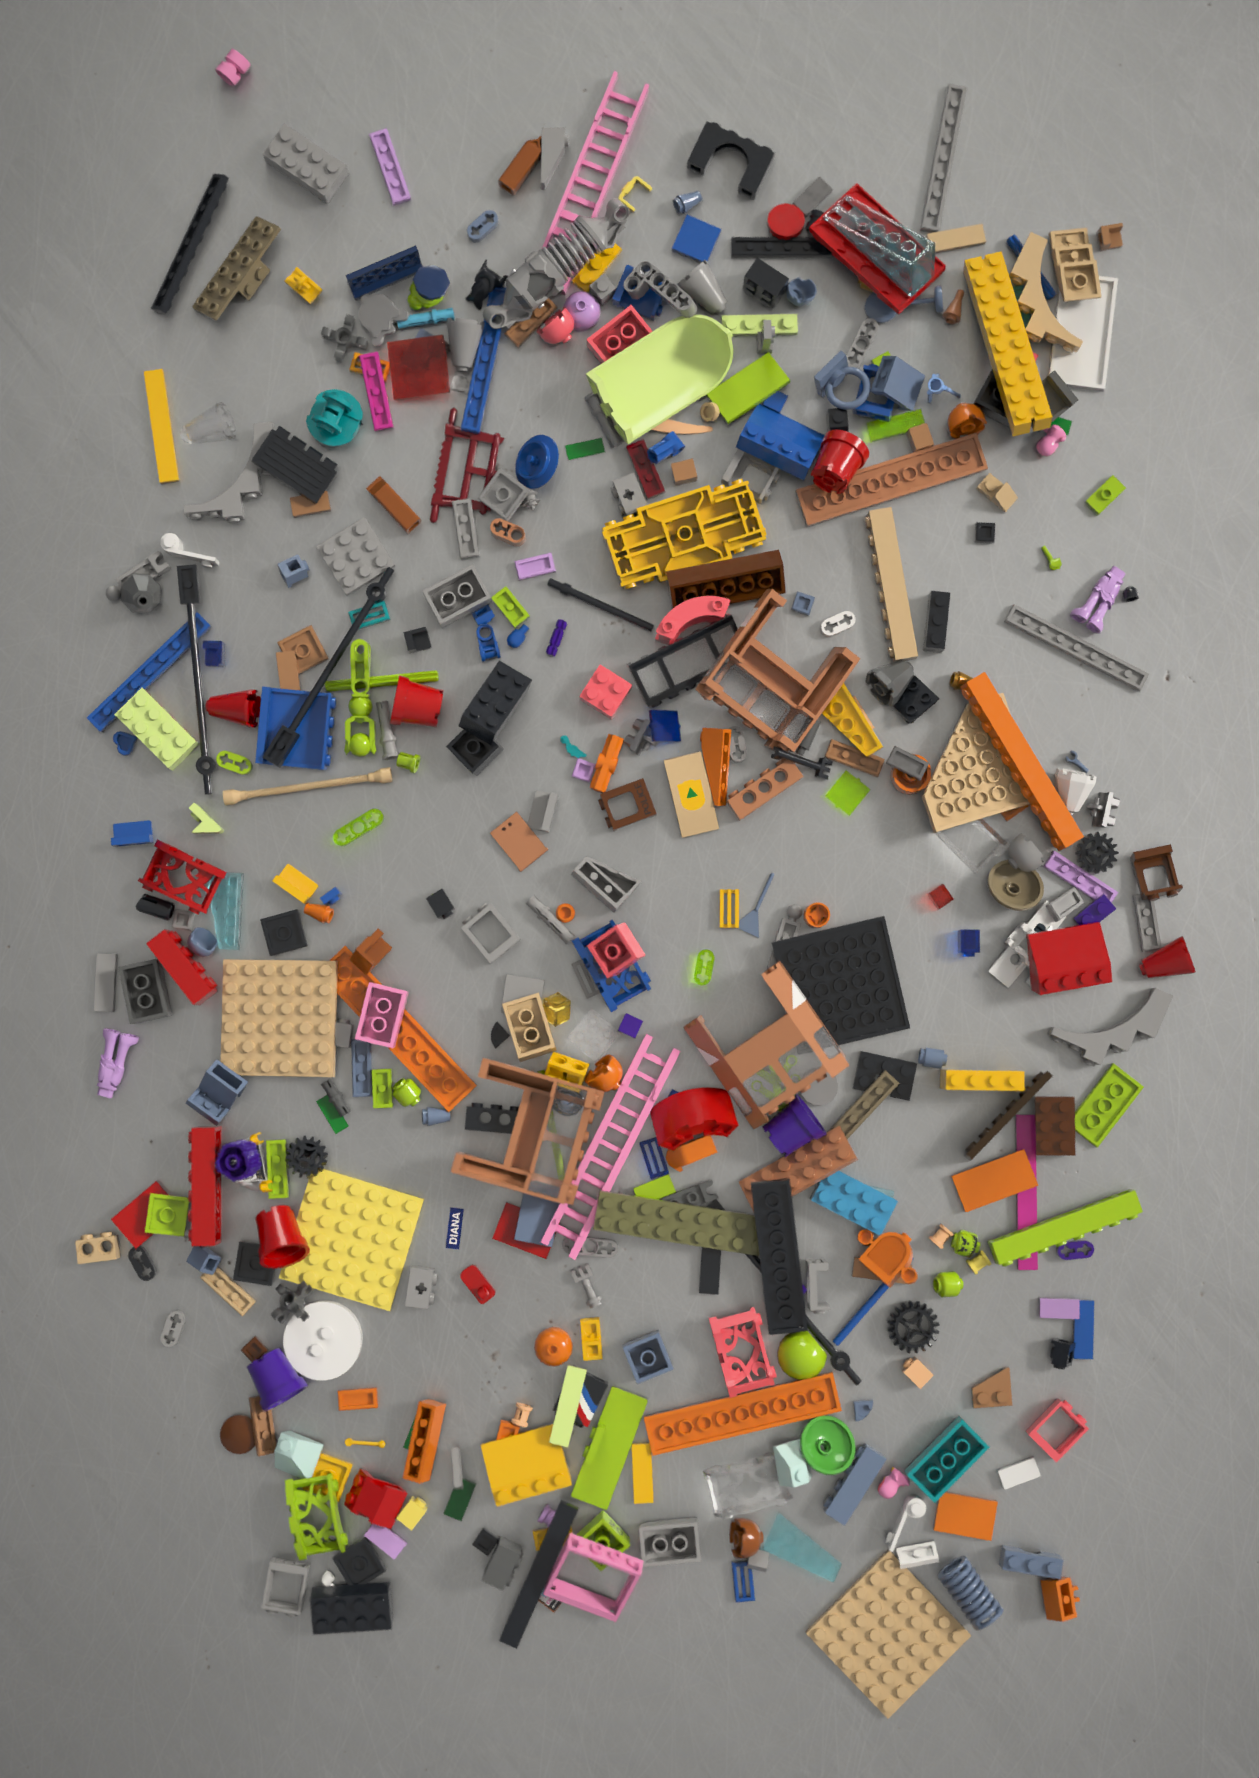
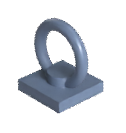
(833, 374)

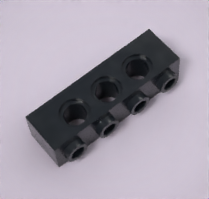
(474, 1122)

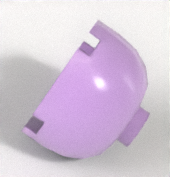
(583, 309)

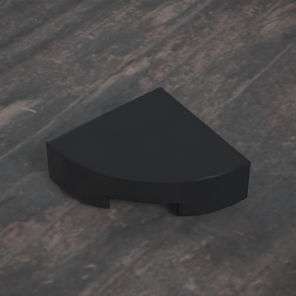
(498, 1035)

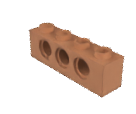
(742, 809)

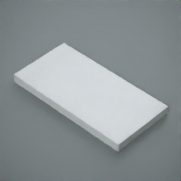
(1092, 323)

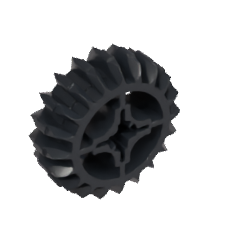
(910, 1334)

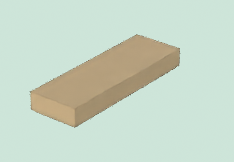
(958, 238)
(229, 1290)

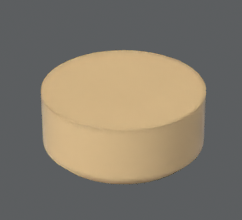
(709, 411)

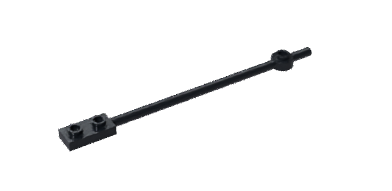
(189, 596)
(287, 737)
(835, 1355)

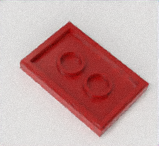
(133, 1217)
(506, 1231)

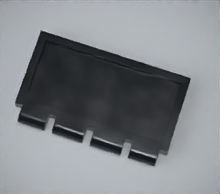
(294, 465)

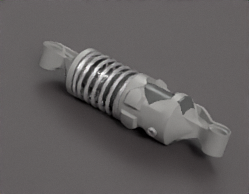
(550, 267)

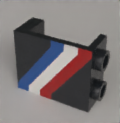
(590, 1397)

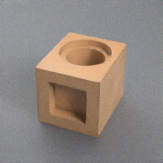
(916, 1372)

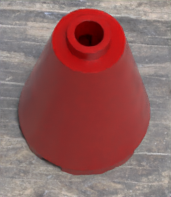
(236, 707)
(1168, 961)

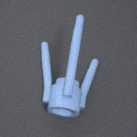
(937, 386)

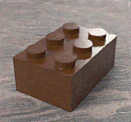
(1055, 1125)

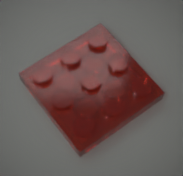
(418, 367)

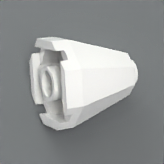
(1073, 787)

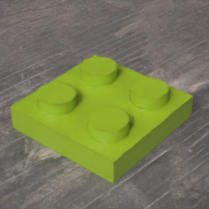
(167, 1215)

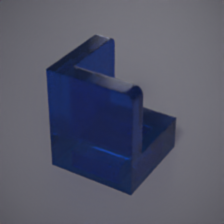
(214, 653)

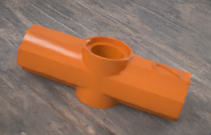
(606, 763)

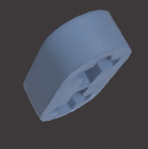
(479, 223)

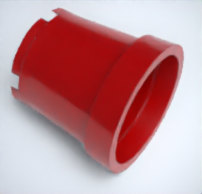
(839, 460)
(416, 704)
(280, 1238)

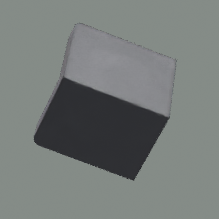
(417, 640)

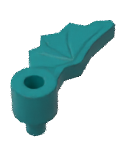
(572, 749)

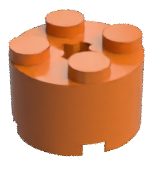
(910, 785)

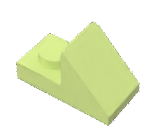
(208, 825)

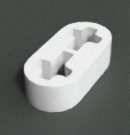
(835, 620)

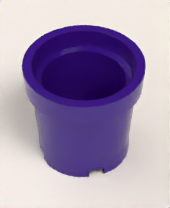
(794, 1127)
(275, 1379)

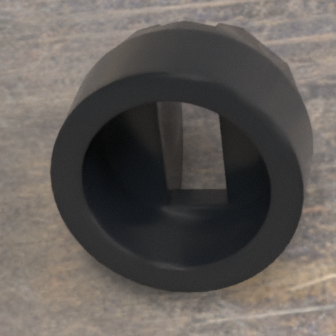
(1130, 594)

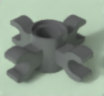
(330, 334)
(292, 1302)

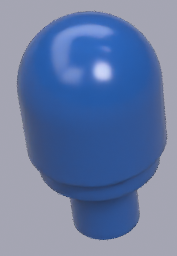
(517, 637)

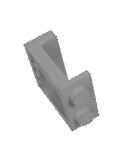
(737, 467)
(812, 1267)

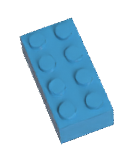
(854, 1201)

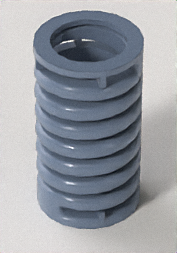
(970, 1592)

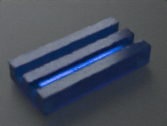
(659, 1173)

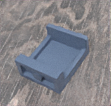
(898, 382)

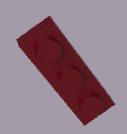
(645, 469)

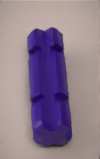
(556, 637)

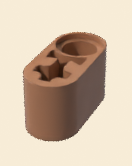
(501, 535)

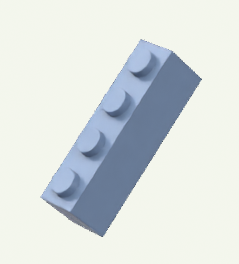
(854, 1484)

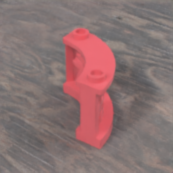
(691, 612)
(732, 1377)

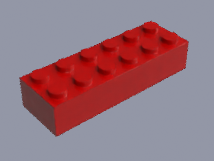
(205, 1186)

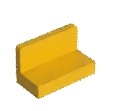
(296, 883)

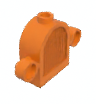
(888, 1256)

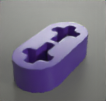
(1075, 1254)

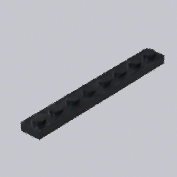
(189, 243)

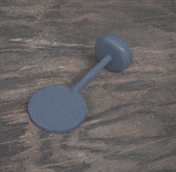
(883, 313)

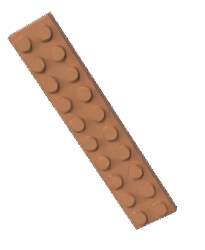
(895, 479)

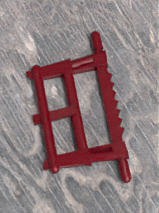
(455, 432)

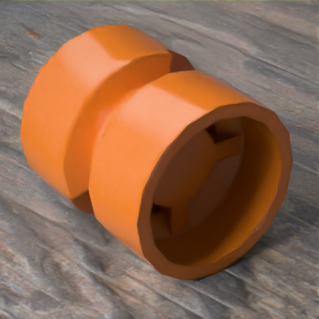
(816, 915)

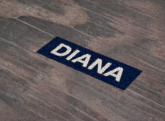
(454, 1228)

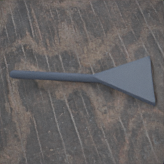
(750, 922)

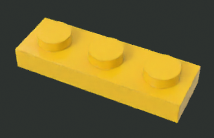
(596, 268)

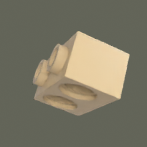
(98, 1252)

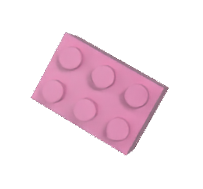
(381, 1015)

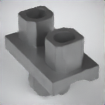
(643, 738)
(1101, 809)

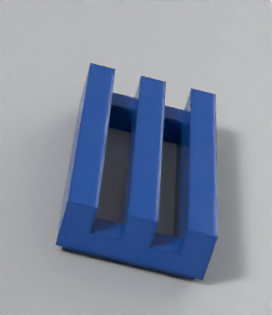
(741, 1564)

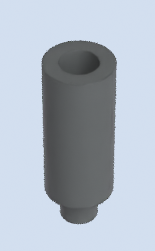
(807, 741)

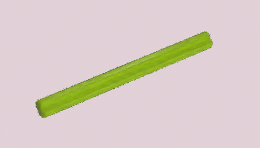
(380, 681)

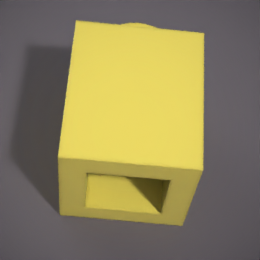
(412, 1512)

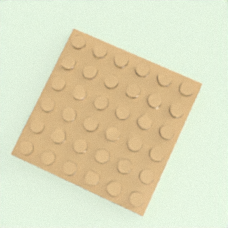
(279, 1017)
(888, 1634)

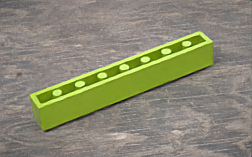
(1065, 1227)

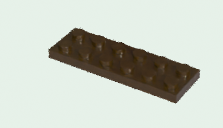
(1012, 1109)

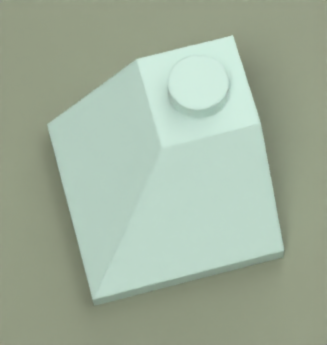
(297, 1454)
(791, 1465)

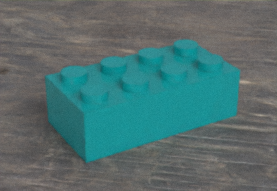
(946, 1459)

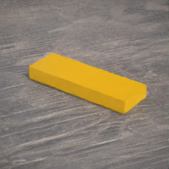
(642, 1473)

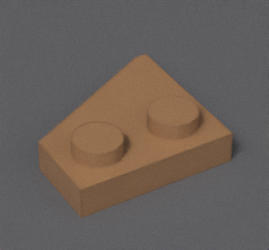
(993, 1391)

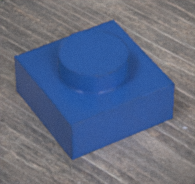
(483, 615)
(331, 897)

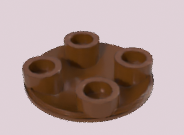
(237, 1434)

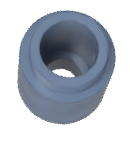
(932, 1058)

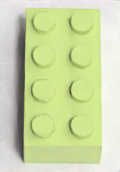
(157, 729)

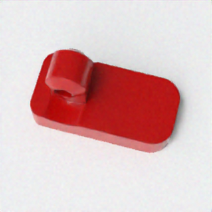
(477, 1284)

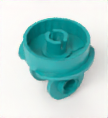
(325, 416)

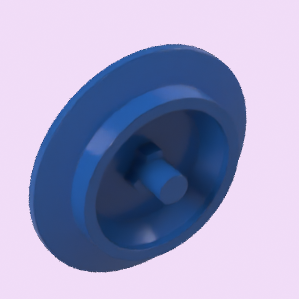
(537, 461)

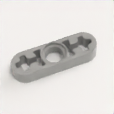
(862, 330)
(603, 1251)

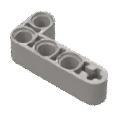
(665, 290)

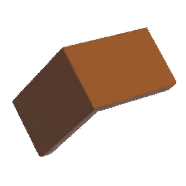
(370, 952)

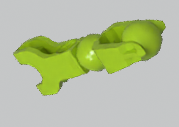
(360, 704)

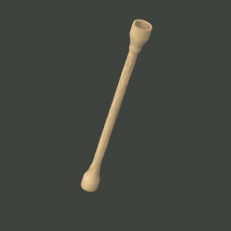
(233, 796)

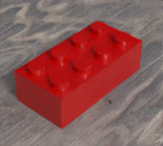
(182, 967)

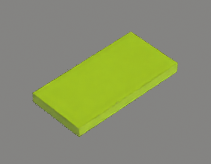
(748, 388)
(1105, 1104)

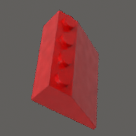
(1068, 958)

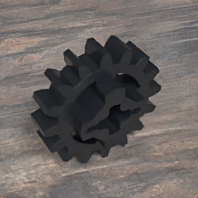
(1097, 845)
(303, 1149)

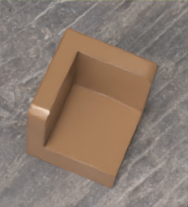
(1110, 236)
(920, 437)
(684, 472)

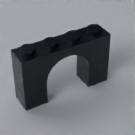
(715, 138)

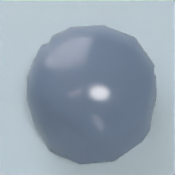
(801, 291)
(202, 942)

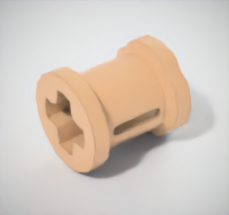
(941, 1236)
(521, 1414)

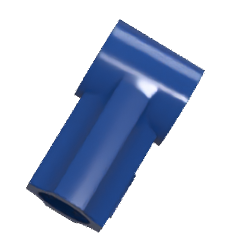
(668, 446)

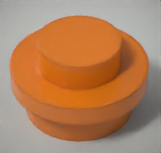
(565, 913)

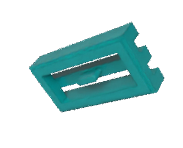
(371, 615)

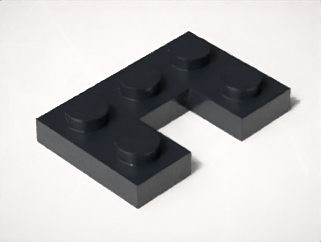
(873, 1064)

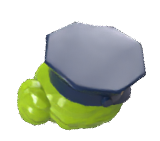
(428, 287)

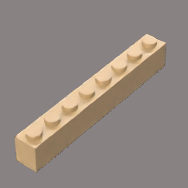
(892, 584)

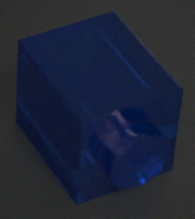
(969, 942)

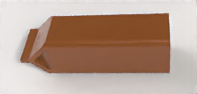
(521, 166)
(394, 504)

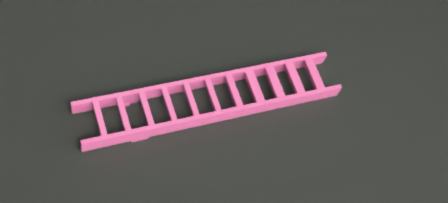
(561, 213)

